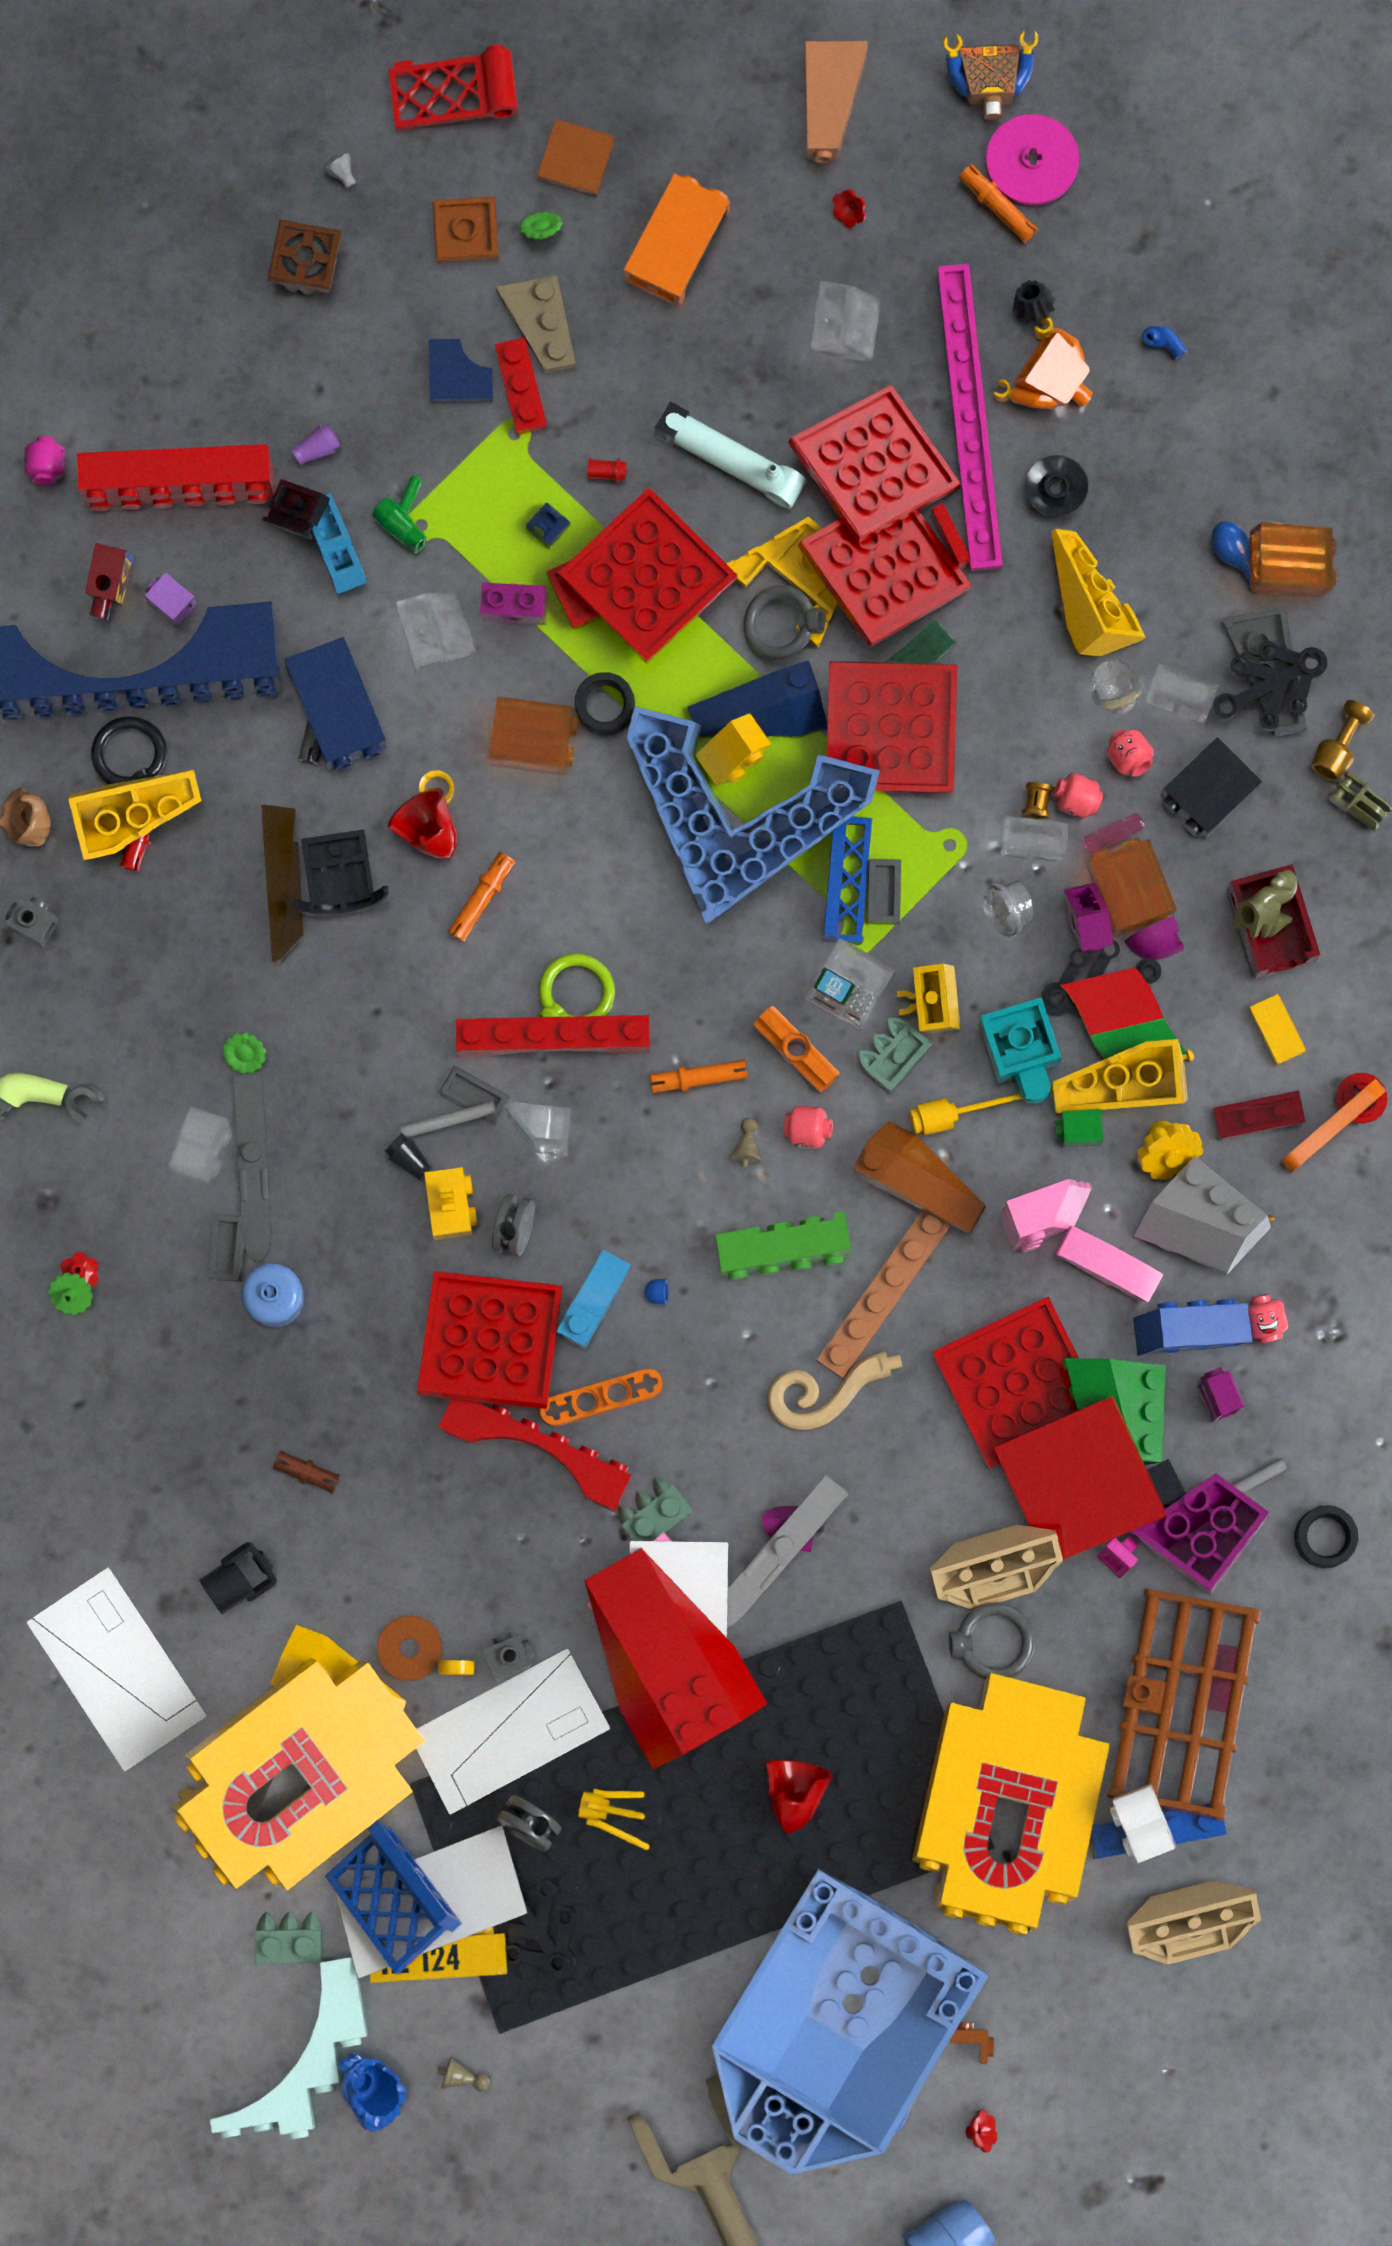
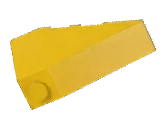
(1090, 607)
(122, 812)
(1133, 1078)
(309, 1644)

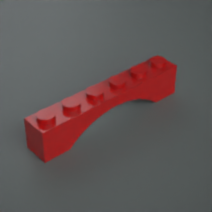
(531, 1034)
(598, 1480)

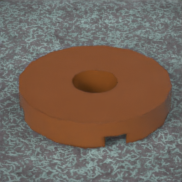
(395, 1634)

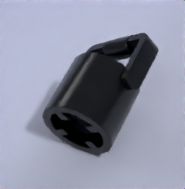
(228, 1584)

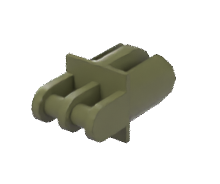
(1366, 805)

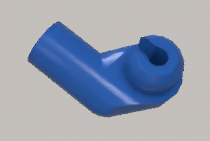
(1164, 337)

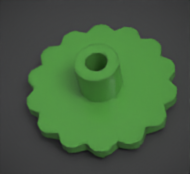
(540, 225)
(244, 1053)
(70, 1293)

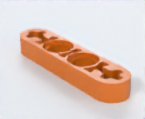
(1333, 1125)
(600, 1393)

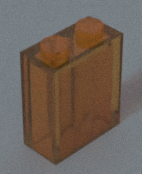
(1292, 559)
(532, 736)
(1131, 886)

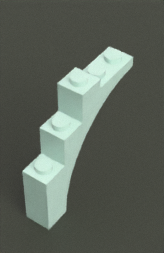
(289, 2103)

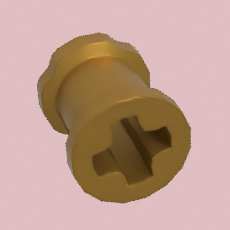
(1037, 801)

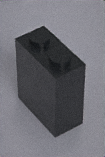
(1210, 789)

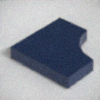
(455, 375)

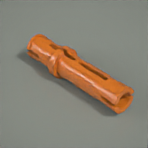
(998, 203)
(482, 895)
(698, 1076)

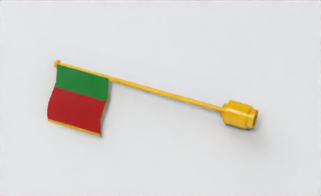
(1117, 1014)

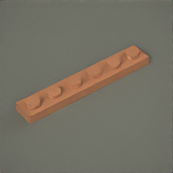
(883, 1294)

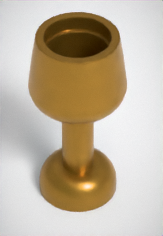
(1334, 756)

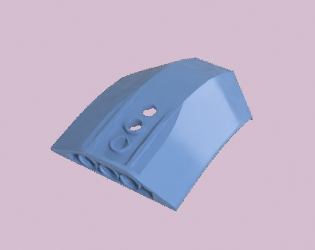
(829, 2083)

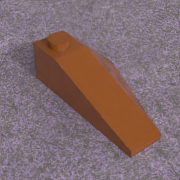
(912, 1172)

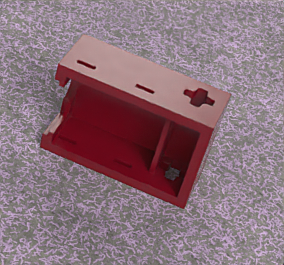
(1292, 945)

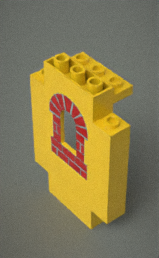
(341, 1742)
(1024, 1751)

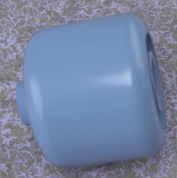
(272, 1309)

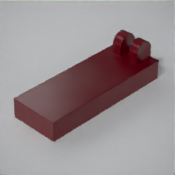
(1259, 1115)

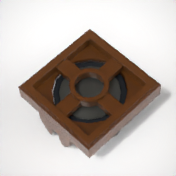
(305, 259)

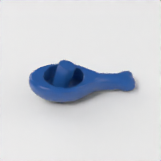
(1232, 546)

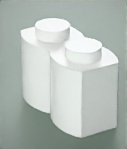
(1143, 1823)

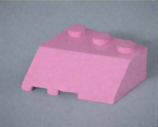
(1043, 1213)

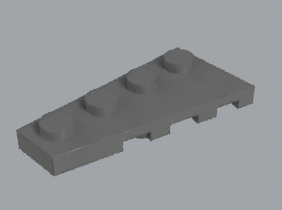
(1247, 634)

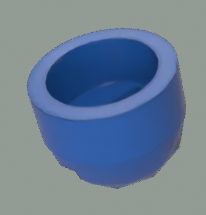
(657, 1291)

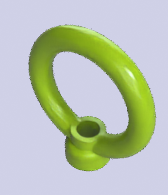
(551, 1008)

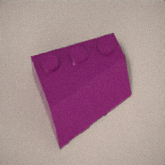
(1205, 1531)

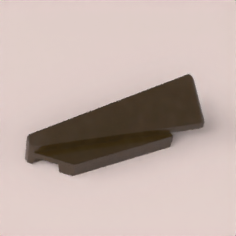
(282, 880)

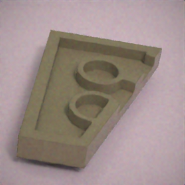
(542, 320)

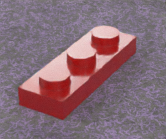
(520, 386)

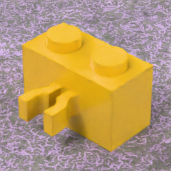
(733, 750)
(934, 998)
(449, 1203)

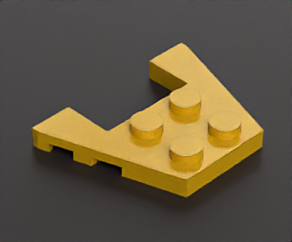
(788, 561)

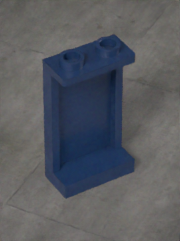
(336, 704)

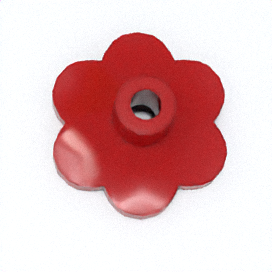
(849, 208)
(87, 1265)
(982, 2131)

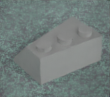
(1203, 1219)

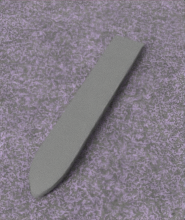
(783, 1547)

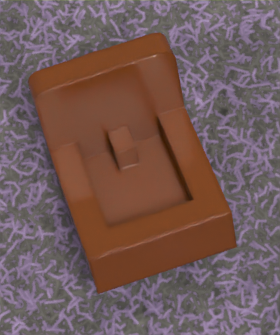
(967, 2034)

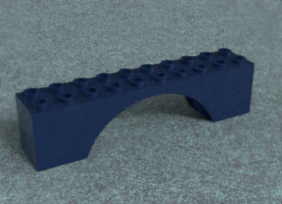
(226, 657)

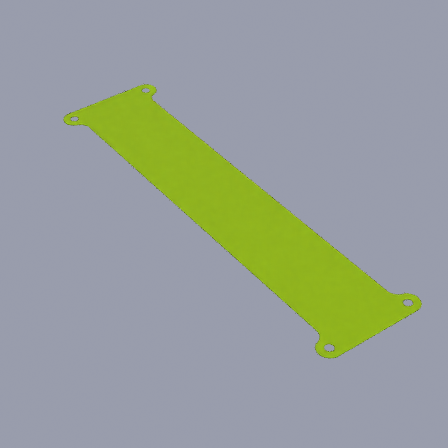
(485, 516)

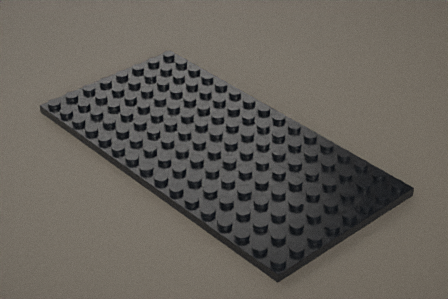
(716, 1854)

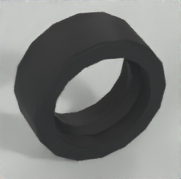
(585, 689)
(1342, 1518)

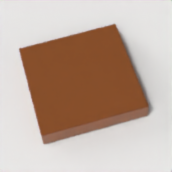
(576, 157)
(465, 229)

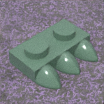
(896, 1054)
(654, 1514)
(288, 1943)

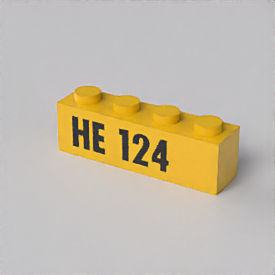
(466, 1957)

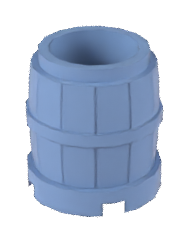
(952, 2226)

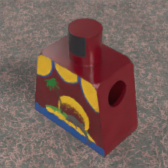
(108, 565)

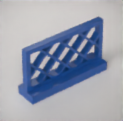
(416, 1884)

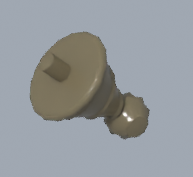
(746, 1150)
(458, 2076)

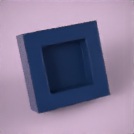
(548, 525)

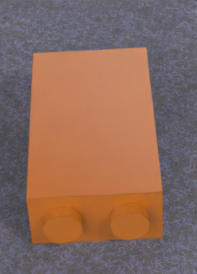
(676, 238)

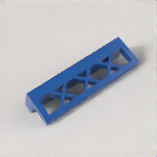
(835, 879)

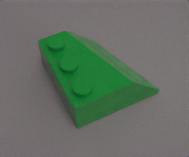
(1137, 1391)

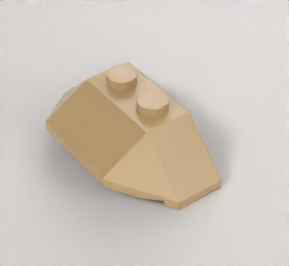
(996, 1566)
(1193, 1921)

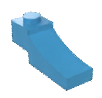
(338, 550)
(593, 1299)

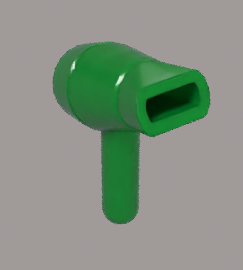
(395, 517)

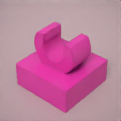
(1119, 1556)

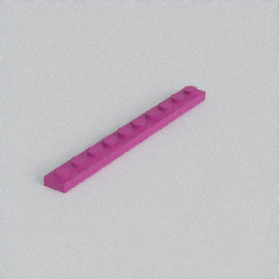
(969, 417)

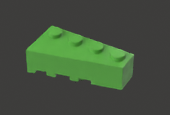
(783, 1246)

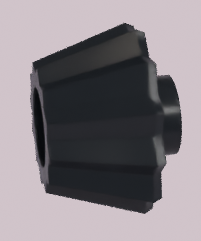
(1033, 301)

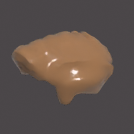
(25, 818)

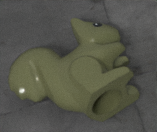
(1263, 909)

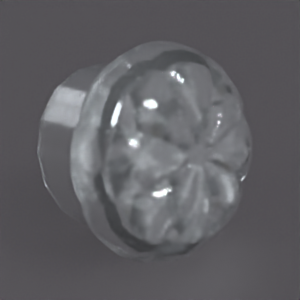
(1008, 907)

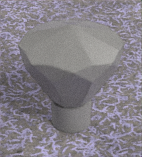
(340, 168)

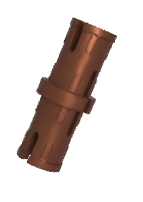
(306, 1472)

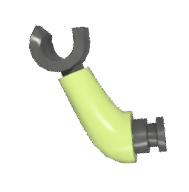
(22, 1087)

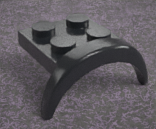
(338, 876)

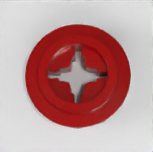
(1347, 1092)

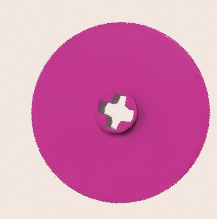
(1052, 147)

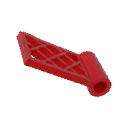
(494, 82)

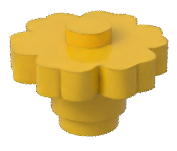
(1168, 1149)

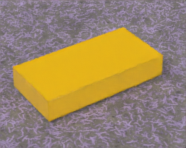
(1277, 1029)

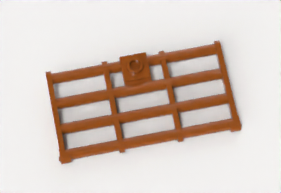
(1158, 1699)

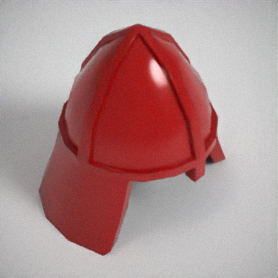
(426, 824)
(795, 1791)

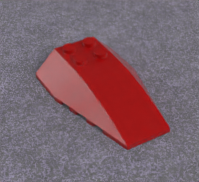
(667, 1660)

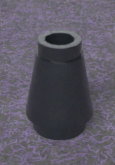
(408, 1156)

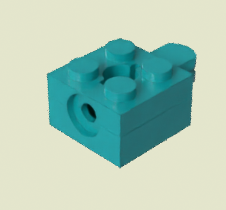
(1022, 1047)

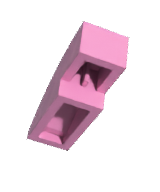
(1109, 1264)

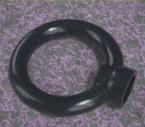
(120, 724)

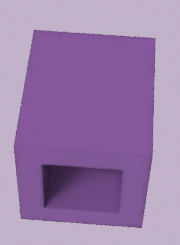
(170, 599)

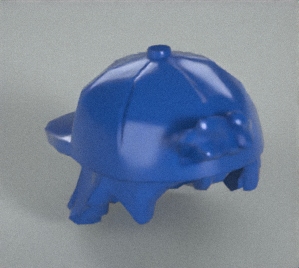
(371, 2091)

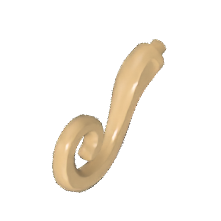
(865, 1371)

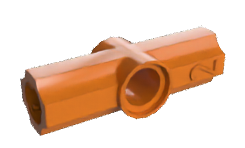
(781, 1034)

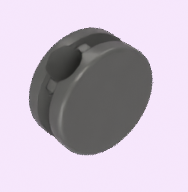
(513, 1225)
(530, 1824)

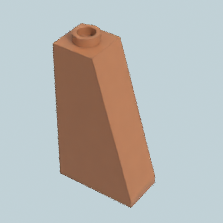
(831, 86)

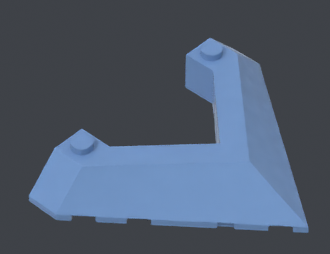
(715, 857)

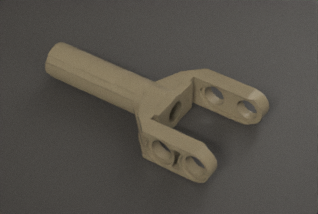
(704, 2174)

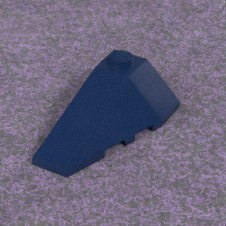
(779, 702)

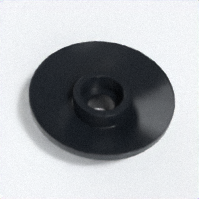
(1056, 471)

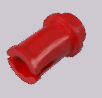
(607, 469)
(134, 854)

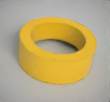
(438, 774)
(456, 1667)

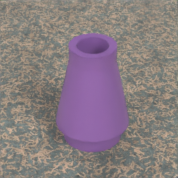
(317, 444)

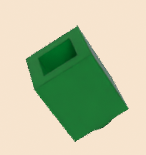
(1079, 1128)

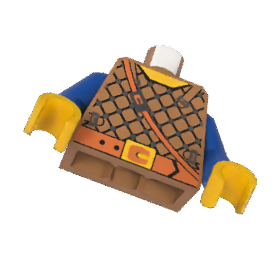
(989, 73)

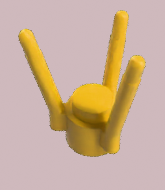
(595, 1807)

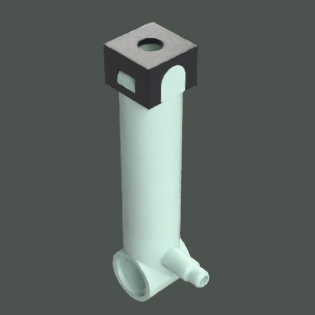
(777, 482)

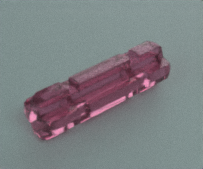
(1113, 833)

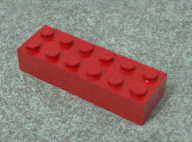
(175, 477)

